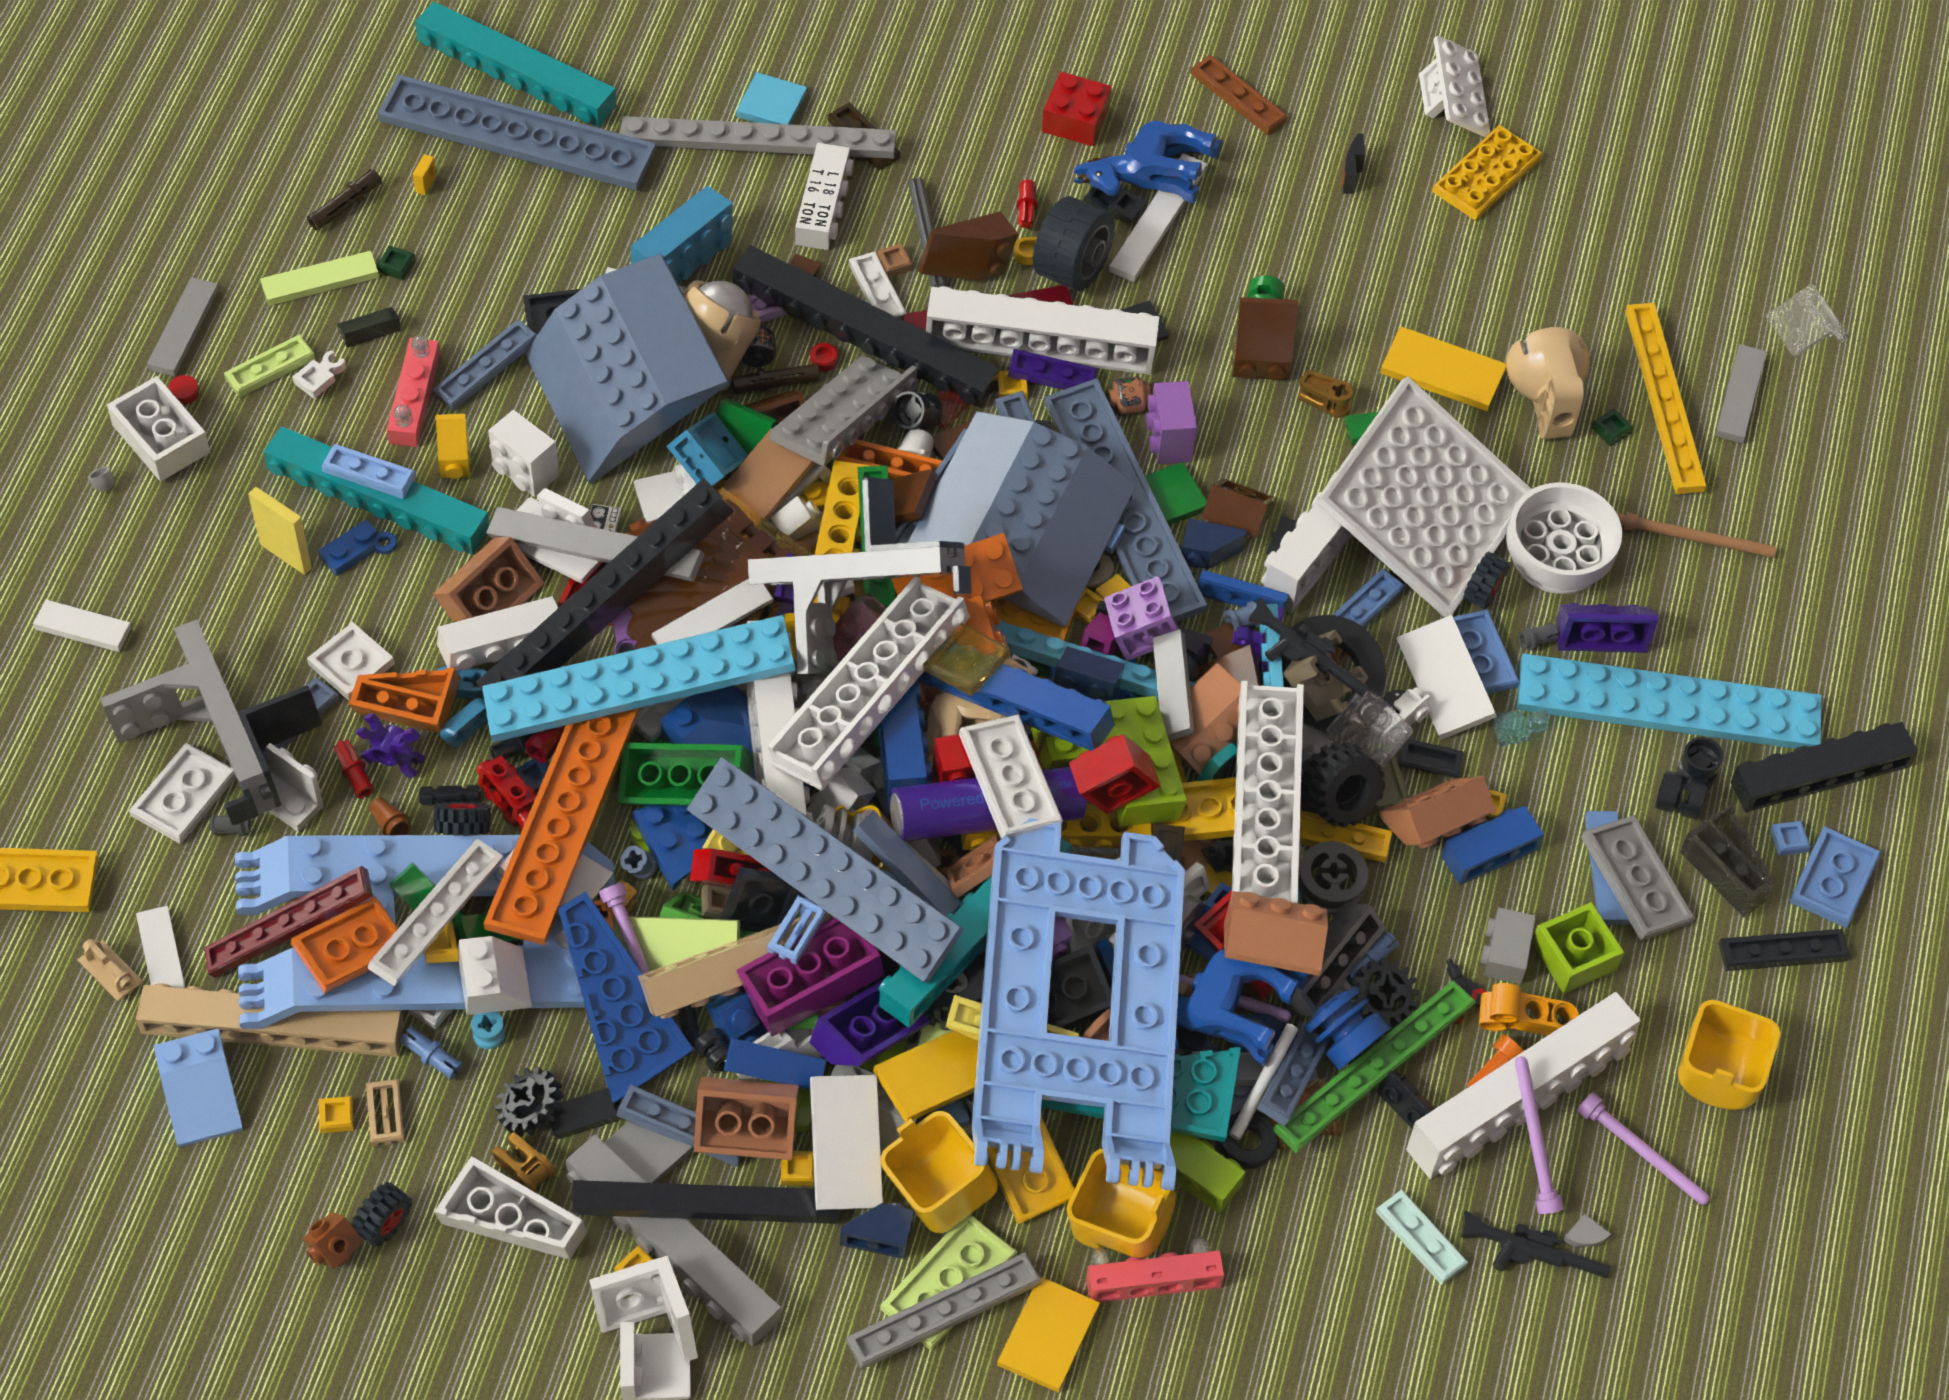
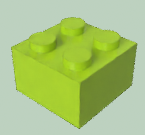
(1577, 947)

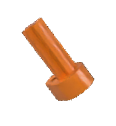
(1505, 1051)

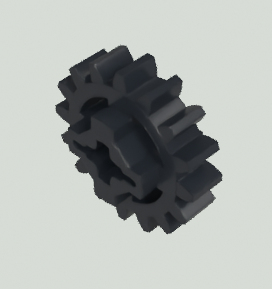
(1385, 979)
(523, 1116)

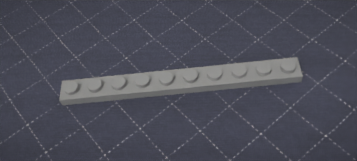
(758, 136)

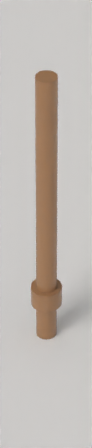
(1631, 522)

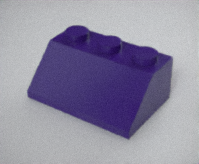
(1605, 628)
(860, 1030)

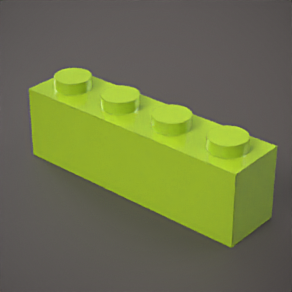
(1205, 1171)

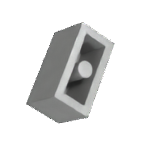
(1508, 946)

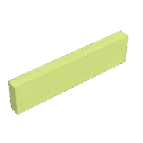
(319, 278)

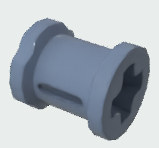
(1240, 616)
(632, 857)

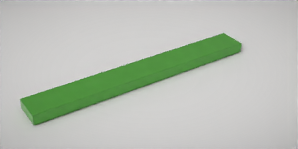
(1374, 1065)

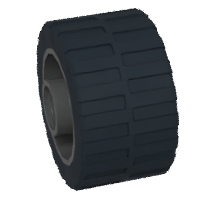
(1073, 243)

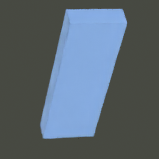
(368, 471)

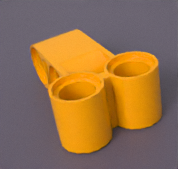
(1506, 1009)

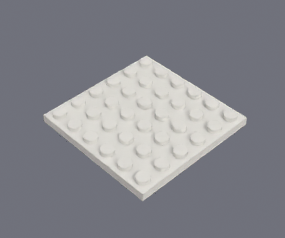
(1424, 496)

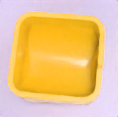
(1727, 1055)
(937, 1171)
(1117, 1213)

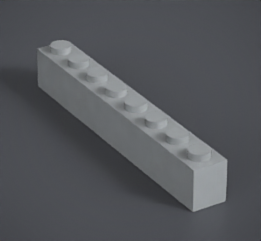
(693, 1257)

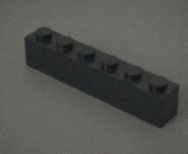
(1823, 766)

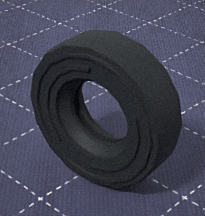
(1252, 1158)

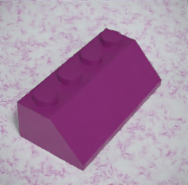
(829, 970)

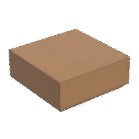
(894, 260)

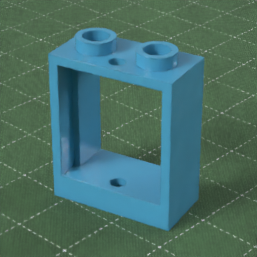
(708, 439)

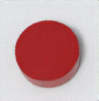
(825, 356)
(184, 389)

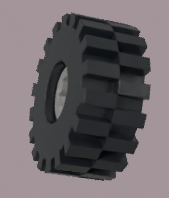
(969, 987)

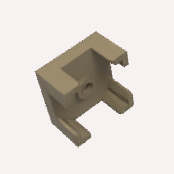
(1321, 691)

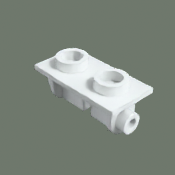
(1413, 706)

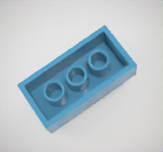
(689, 234)

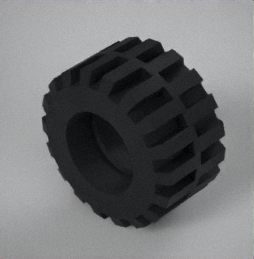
(1356, 795)

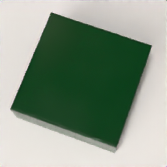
(395, 262)
(1612, 427)

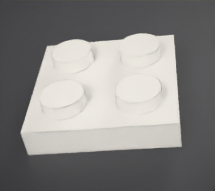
(348, 656)

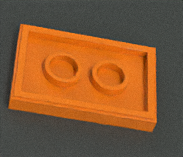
(344, 944)

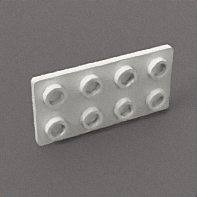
(1455, 86)
(560, 508)

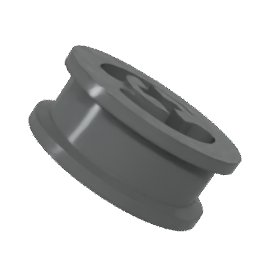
(1335, 861)

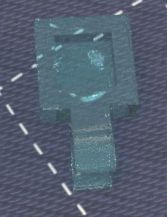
(1515, 728)

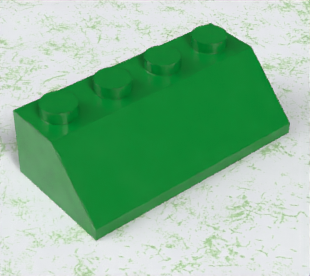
(672, 772)

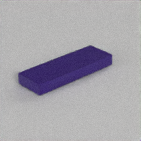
(1048, 370)

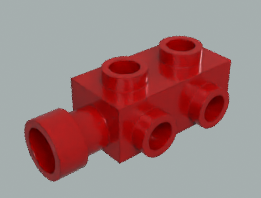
(510, 791)

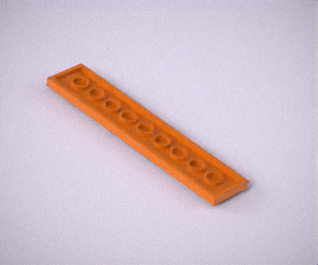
(559, 827)

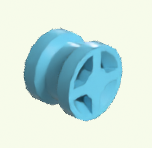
(490, 1036)

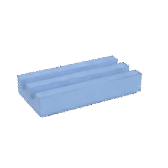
(785, 951)

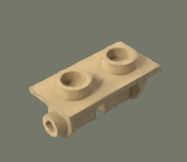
(109, 969)

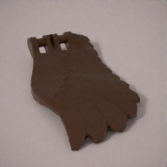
(721, 569)

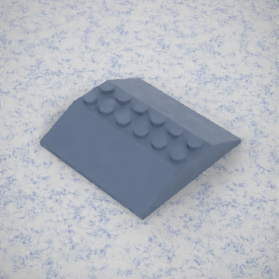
(623, 363)
(1040, 491)

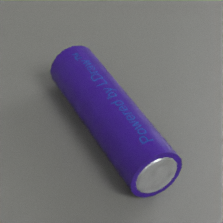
(961, 809)

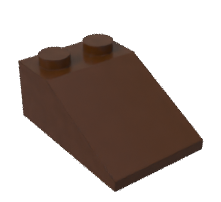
(970, 248)
(1264, 338)

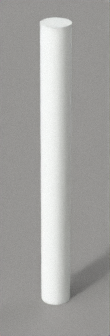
(1263, 1082)

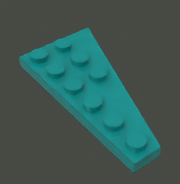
(1200, 1094)

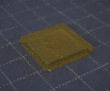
(966, 659)

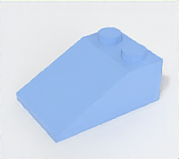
(198, 1087)

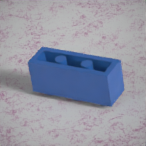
(1492, 844)

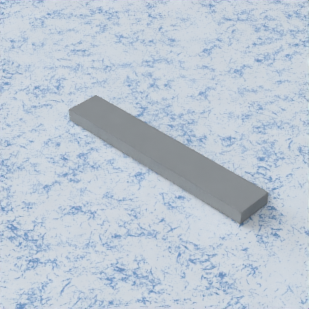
(943, 1310)

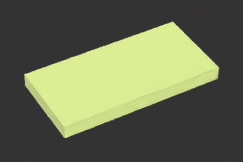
(675, 939)
(957, 1257)

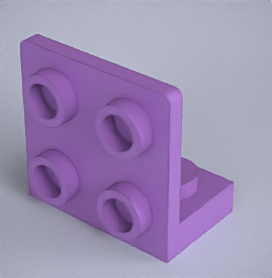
(1139, 616)

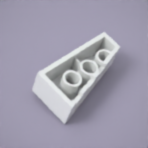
(507, 1211)

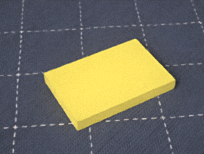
(280, 530)

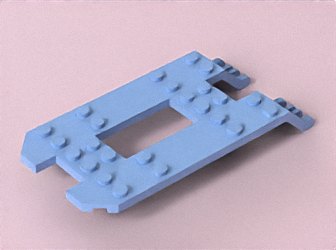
(304, 863)
(1026, 1064)

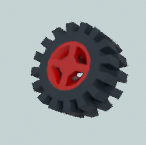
(1486, 580)
(462, 818)
(382, 1214)

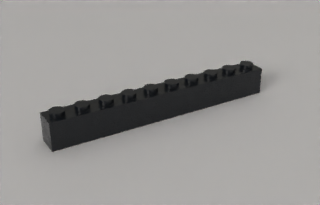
(865, 326)
(615, 585)

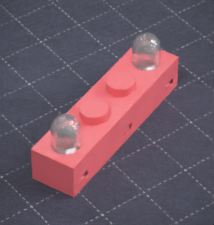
(413, 392)
(1154, 1276)

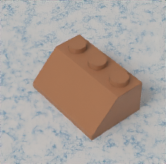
(489, 581)
(1214, 718)
(1439, 811)
(1275, 932)
(746, 1118)

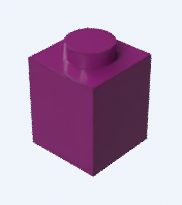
(1100, 636)

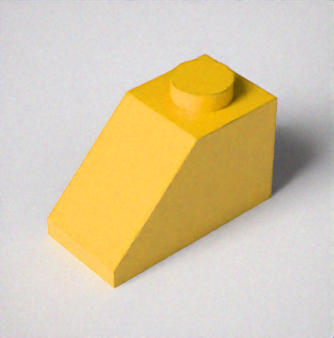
(453, 446)

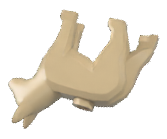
(950, 712)

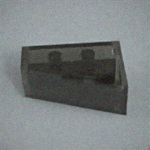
(1728, 861)

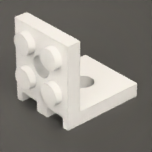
(654, 1294)

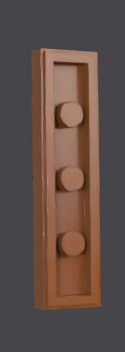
(1239, 94)

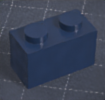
(1089, 674)

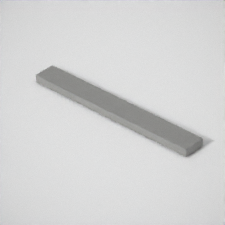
(577, 539)

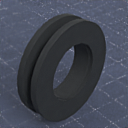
(1357, 644)

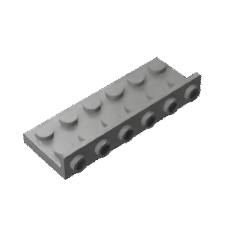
(843, 410)

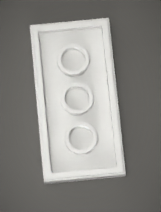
(1448, 675)
(1009, 776)
(846, 1142)

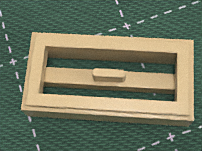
(387, 1137)

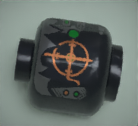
(761, 348)

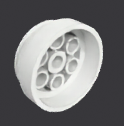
(1558, 519)

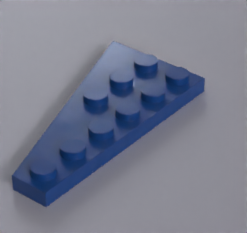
(672, 837)
(627, 1036)

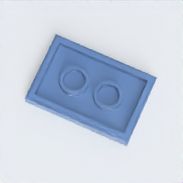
(1487, 651)
(1835, 877)

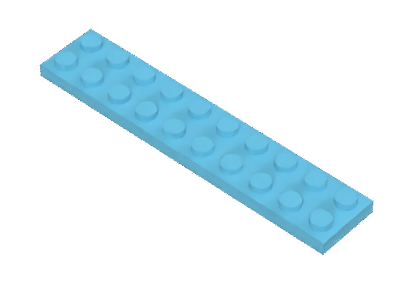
(638, 678)
(1669, 702)

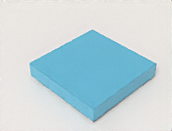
(771, 100)

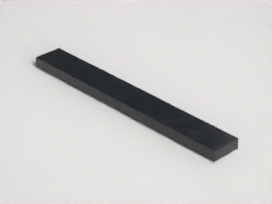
(698, 1202)

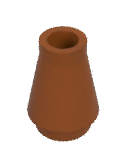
(389, 818)

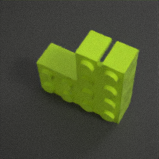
(1142, 724)

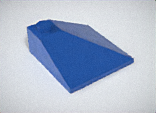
(709, 719)

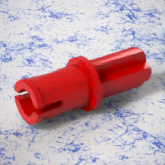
(1027, 203)
(353, 769)

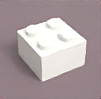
(523, 453)

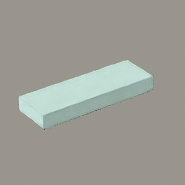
(1421, 1237)

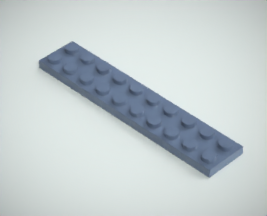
(517, 132)
(1147, 543)
(825, 870)

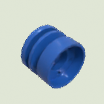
(1347, 1027)

